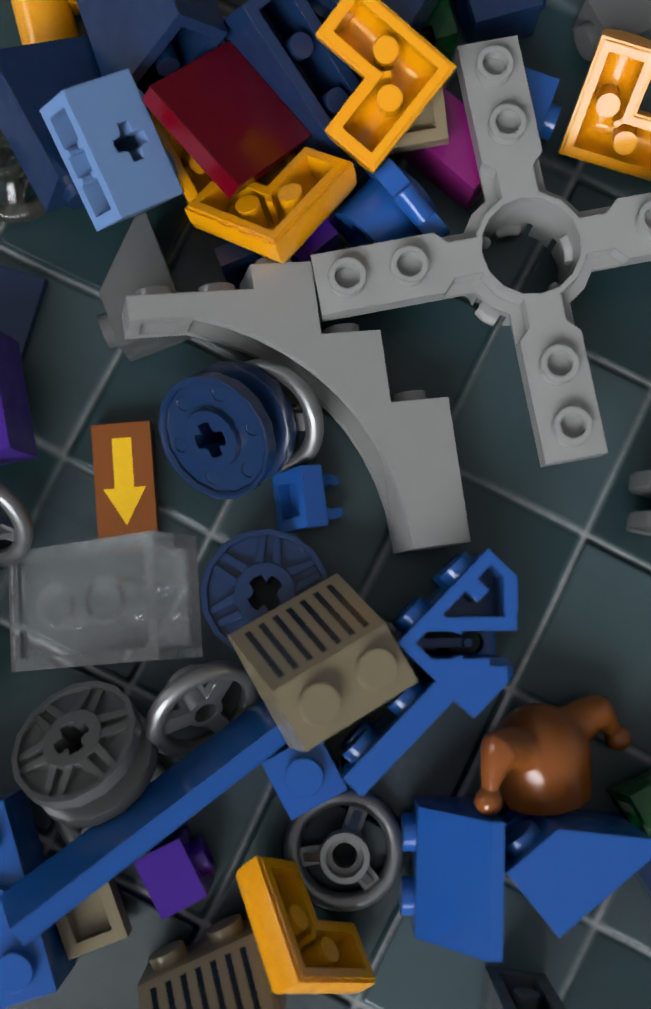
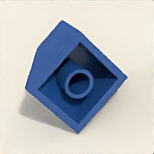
(571, 860)
(454, 876)

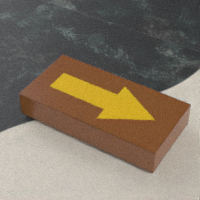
(125, 478)

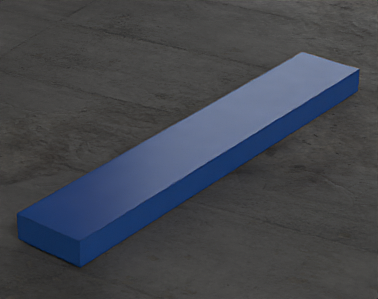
(163, 807)

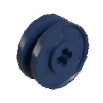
(227, 429)
(242, 562)

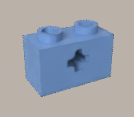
(88, 126)

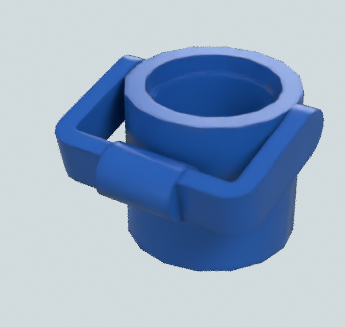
(388, 209)

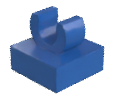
(301, 498)

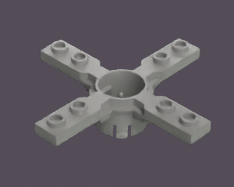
(440, 268)

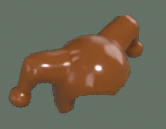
(545, 756)

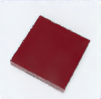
(227, 118)

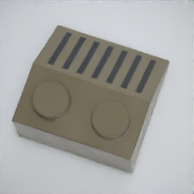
(321, 662)
(210, 973)

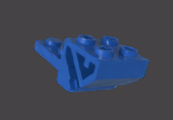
(472, 595)

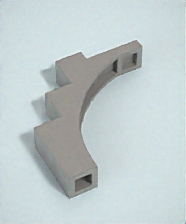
(400, 437)

